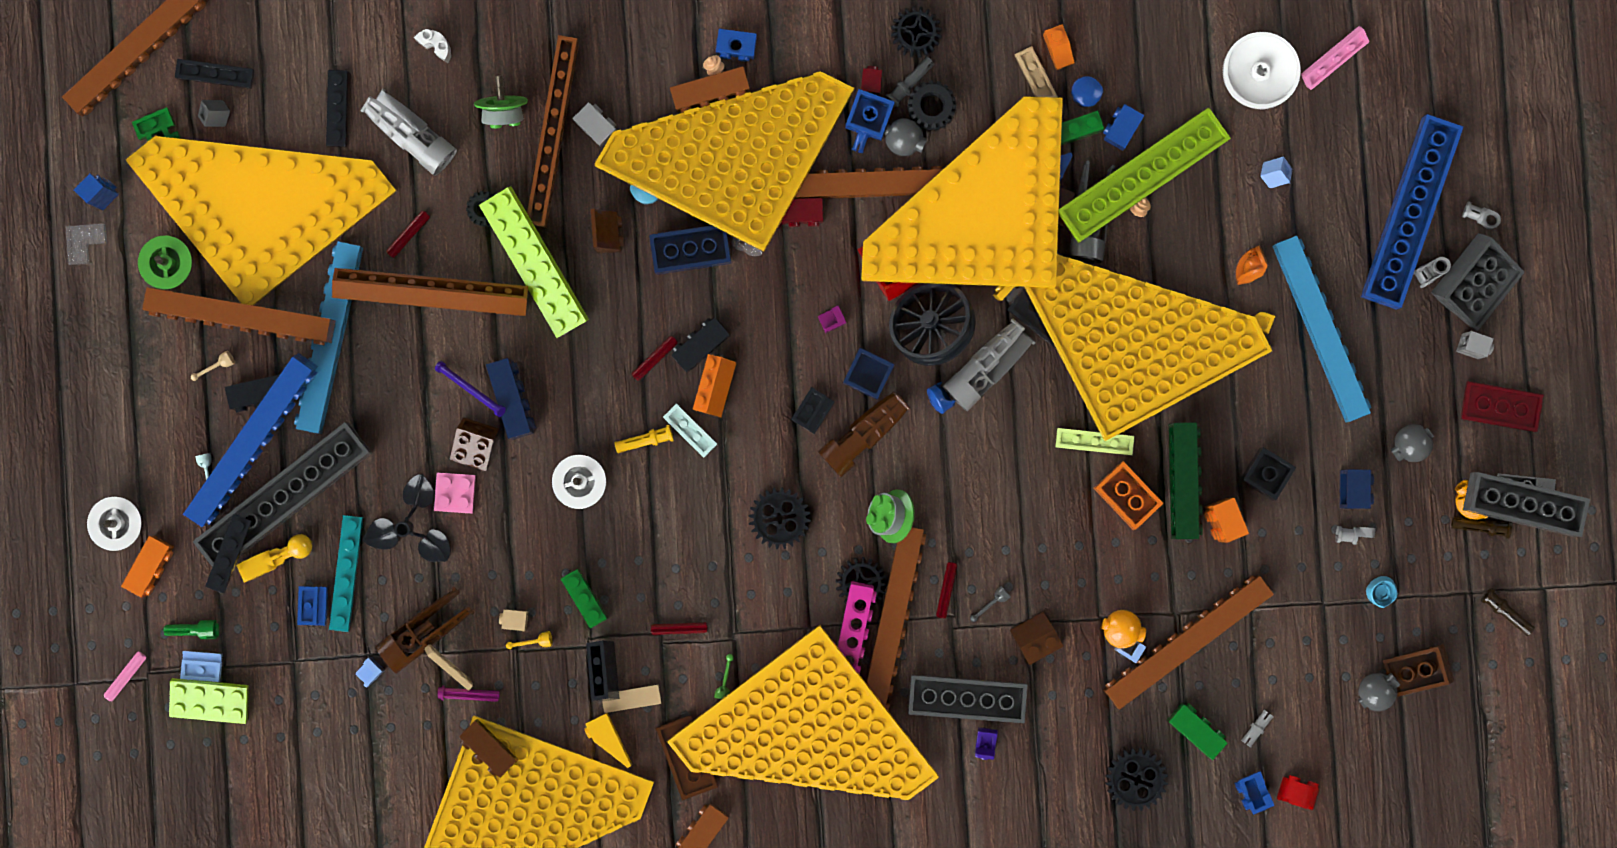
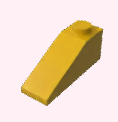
(605, 735)

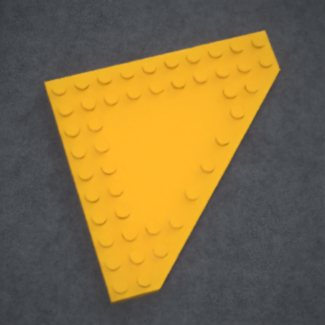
(735, 158)
(256, 208)
(985, 213)
(1138, 343)
(806, 725)
(539, 803)

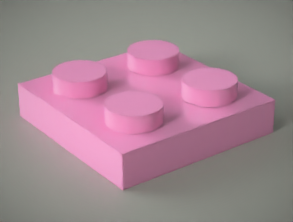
(454, 493)

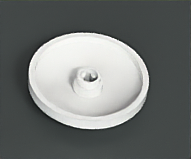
(1261, 70)

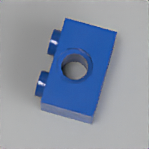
(727, 37)

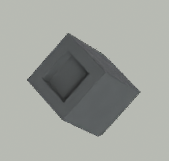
(213, 113)

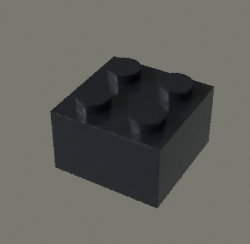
(1268, 473)

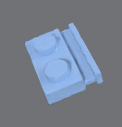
(201, 666)

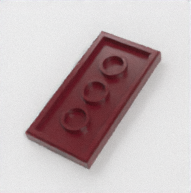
(1502, 406)

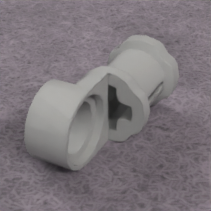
(1480, 215)
(1352, 535)

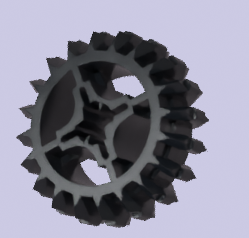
(923, 35)
(857, 566)

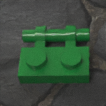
(155, 123)

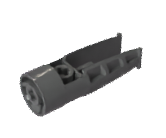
(1090, 249)

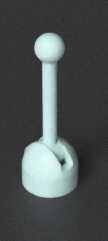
(204, 461)

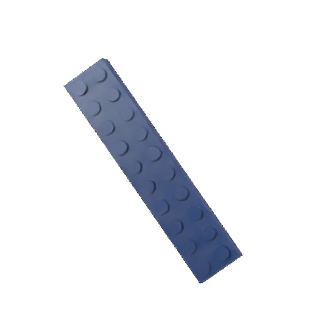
(1411, 212)
(252, 437)

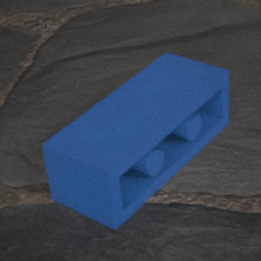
(97, 191)

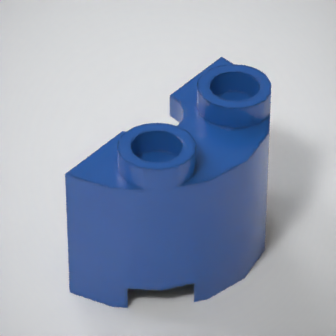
(1254, 793)

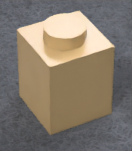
(514, 619)

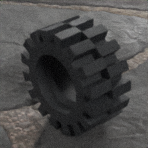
(472, 208)

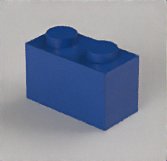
(1123, 126)

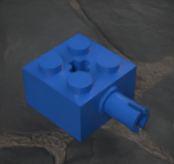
(865, 127)

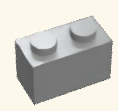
(594, 124)
(1475, 345)

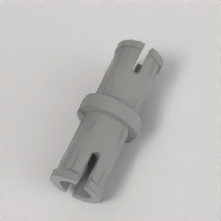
(1257, 728)

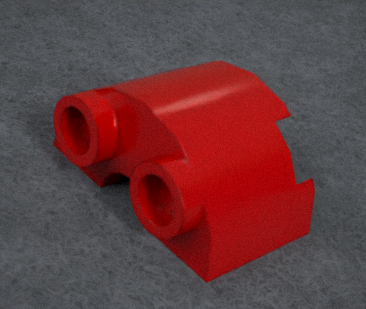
(1298, 793)

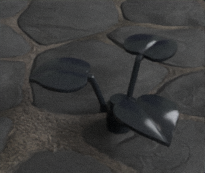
(383, 536)

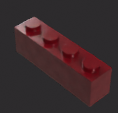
(804, 211)

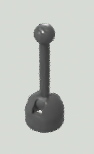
(1000, 595)

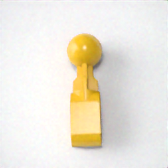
(298, 546)

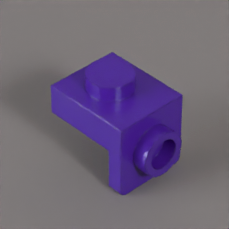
(985, 743)

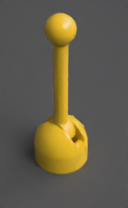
(543, 639)

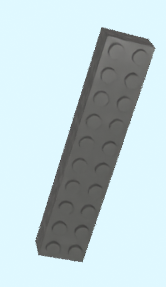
(290, 489)

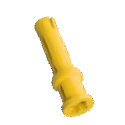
(653, 437)

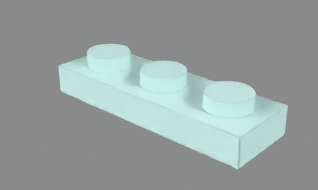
(690, 430)

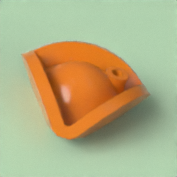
(1251, 266)

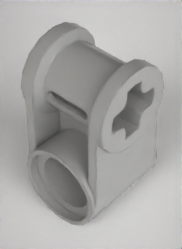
(1429, 273)

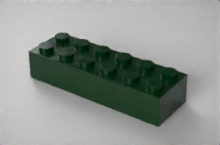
(1184, 481)

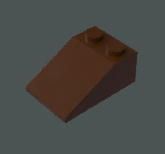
(606, 231)
(1420, 670)

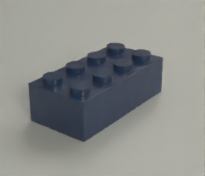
(689, 249)
(509, 394)

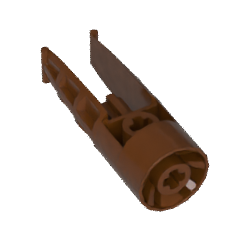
(864, 433)
(396, 651)

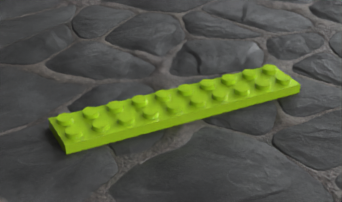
(1143, 175)

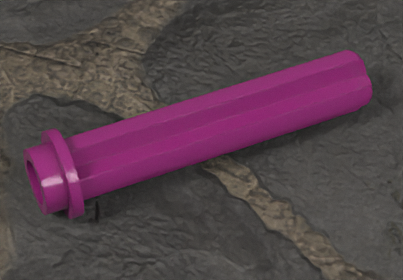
(464, 694)

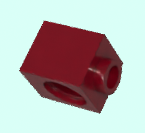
(871, 80)

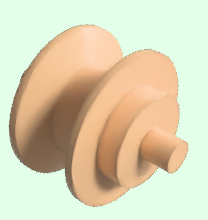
(713, 65)
(1140, 209)

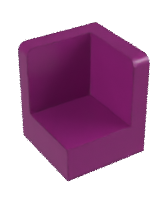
(832, 319)

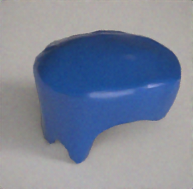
(1086, 91)
(939, 398)

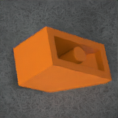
(1059, 46)

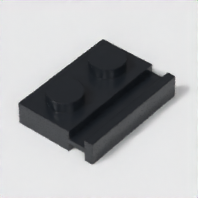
(813, 410)

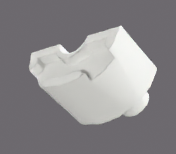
(432, 38)

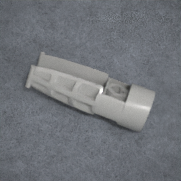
(409, 132)
(988, 365)

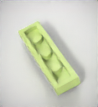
(1094, 442)

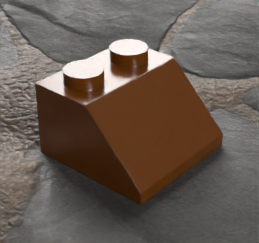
(1036, 638)

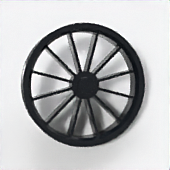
(932, 323)

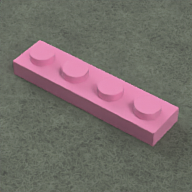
(1335, 57)

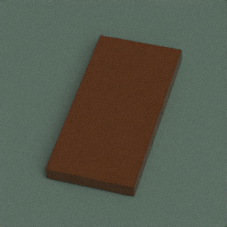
(687, 782)

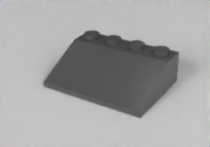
(1478, 281)

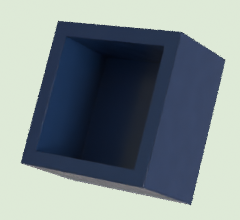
(868, 373)
(1356, 489)

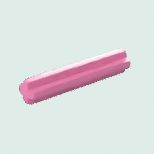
(126, 674)

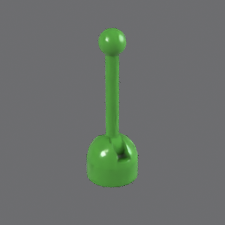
(722, 691)

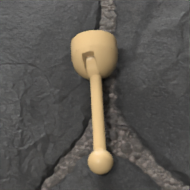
(225, 360)

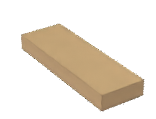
(1035, 73)
(448, 666)
(634, 699)

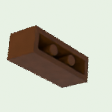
(488, 749)

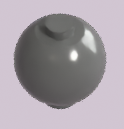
(904, 137)
(1413, 443)
(1378, 691)

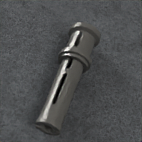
(904, 88)

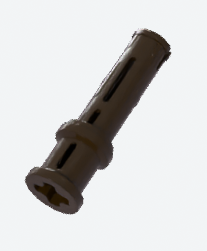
(1490, 527)
(1499, 608)

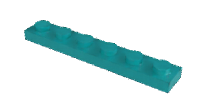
(346, 573)

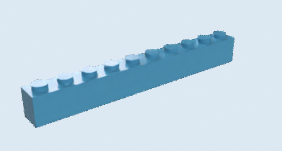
(1322, 329)
(317, 395)

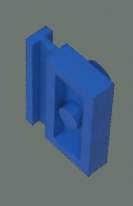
(312, 605)

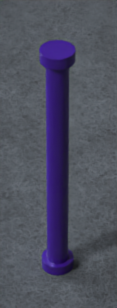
(499, 410)

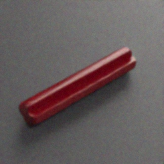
(408, 233)
(654, 358)
(946, 590)
(679, 628)

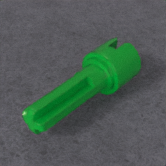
(204, 629)

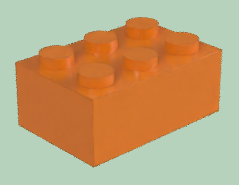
(1128, 495)
(1225, 520)

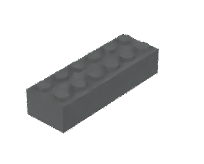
(1526, 504)
(967, 698)

